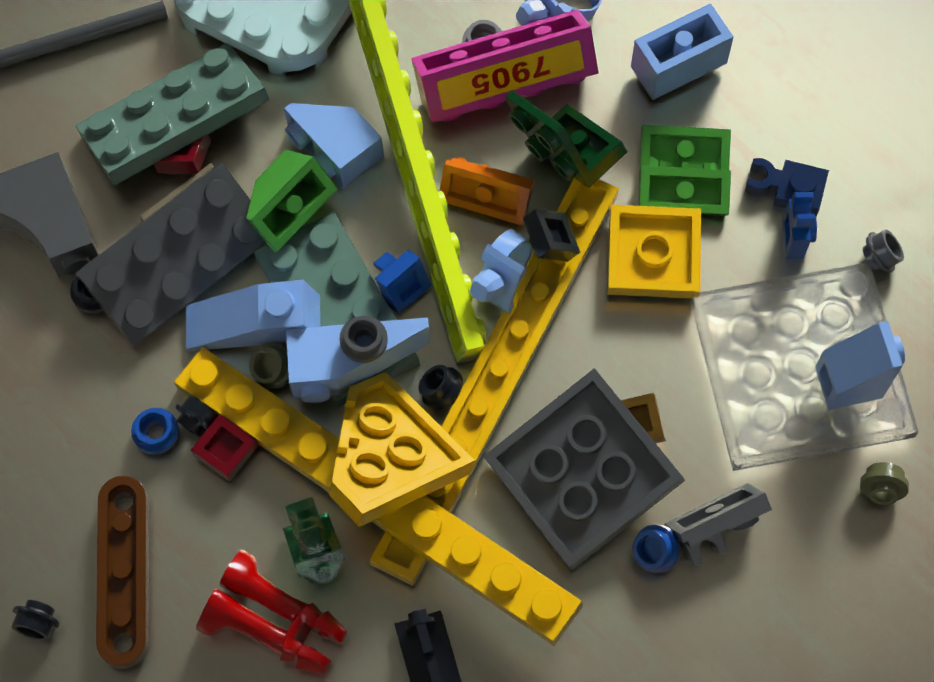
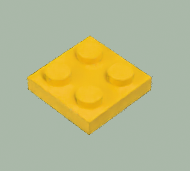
(654, 251)

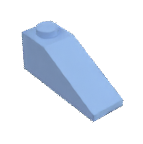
(252, 315)
(322, 369)

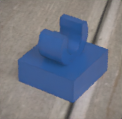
(401, 279)

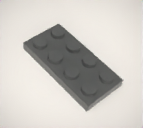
(173, 255)

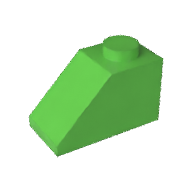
(287, 197)

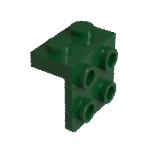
(567, 139)

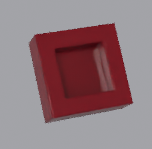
(186, 160)
(224, 447)

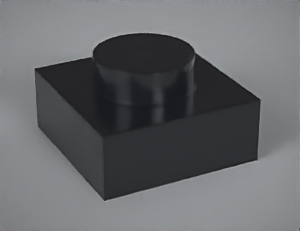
(551, 235)

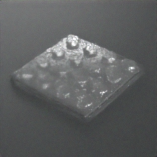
(763, 359)

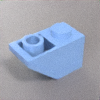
(336, 138)
(860, 366)

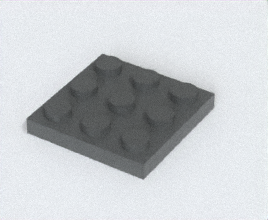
(583, 469)

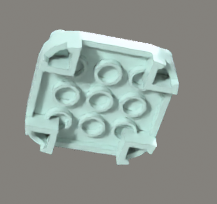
(277, 32)

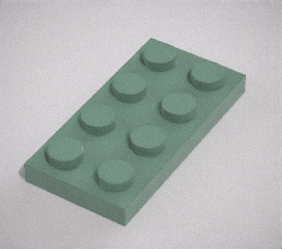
(171, 113)
(333, 268)

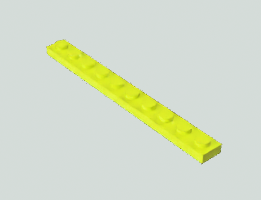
(417, 171)

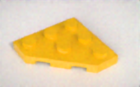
(390, 452)

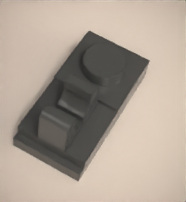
(733, 510)

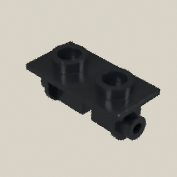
(427, 648)

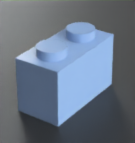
(681, 51)

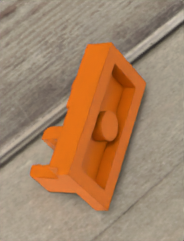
(486, 190)

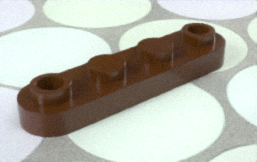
(122, 572)

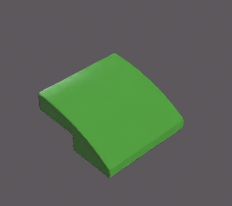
(685, 168)

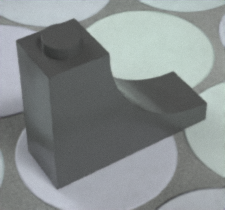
(44, 209)

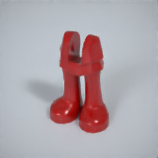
(226, 613)

